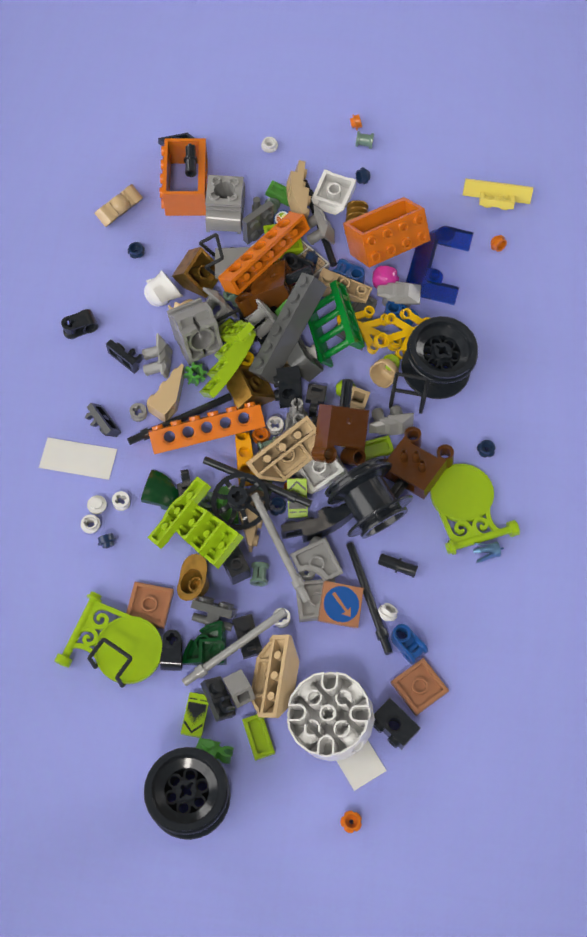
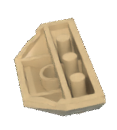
(285, 453)
(275, 676)

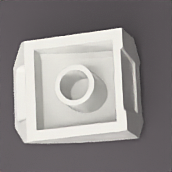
(333, 192)
(320, 474)

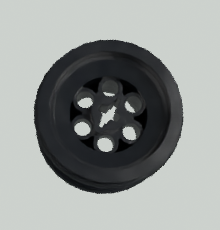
(449, 345)
(368, 497)
(197, 820)

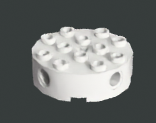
(309, 719)

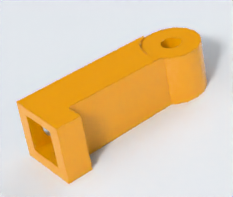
(244, 453)

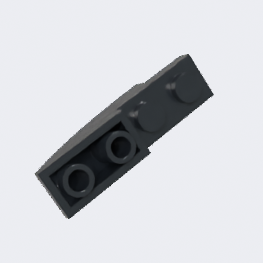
(327, 521)

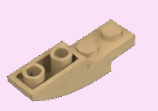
(297, 193)

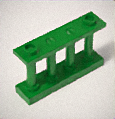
(348, 324)

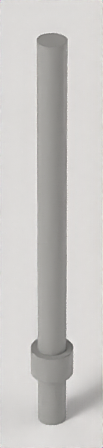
(297, 582)
(201, 669)

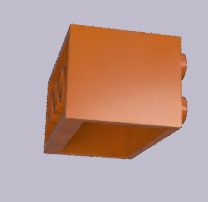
(183, 202)
(387, 231)

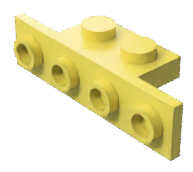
(497, 194)

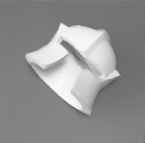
(160, 290)

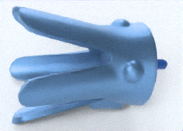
(493, 549)

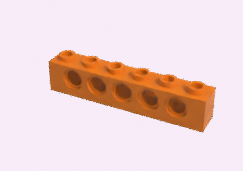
(264, 253)
(254, 421)

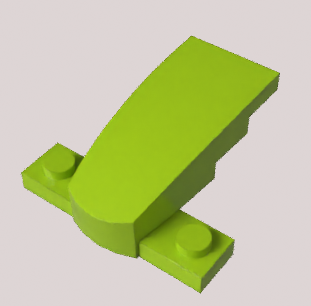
(238, 341)
(197, 526)

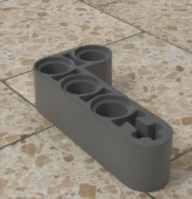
(308, 365)

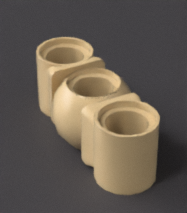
(118, 205)

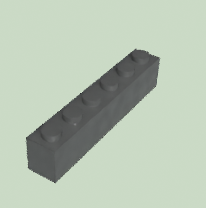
(288, 327)

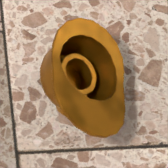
(193, 578)

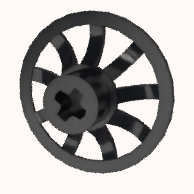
(239, 500)

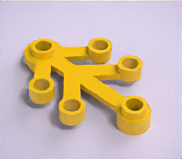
(367, 329)
(406, 330)

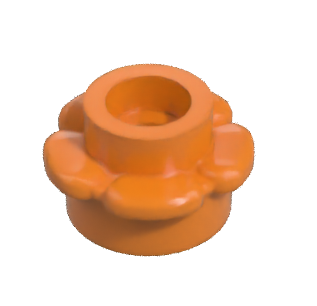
(356, 121)
(498, 243)
(260, 431)
(350, 815)

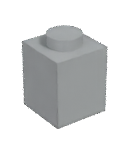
(239, 688)

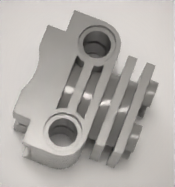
(225, 203)
(195, 330)

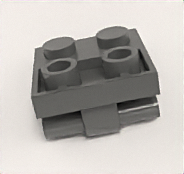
(254, 222)
(214, 610)

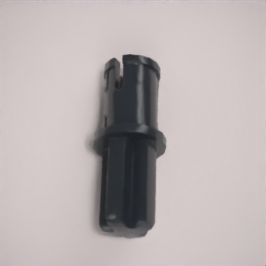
(190, 160)
(397, 565)

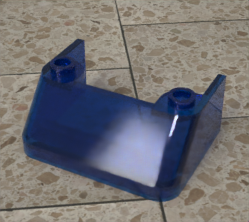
(431, 278)

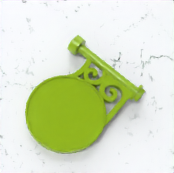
(464, 497)
(128, 632)

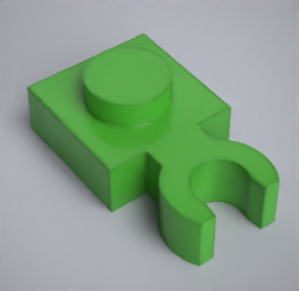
(213, 747)

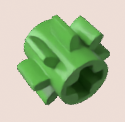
(194, 379)

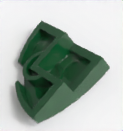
(159, 490)
(206, 645)

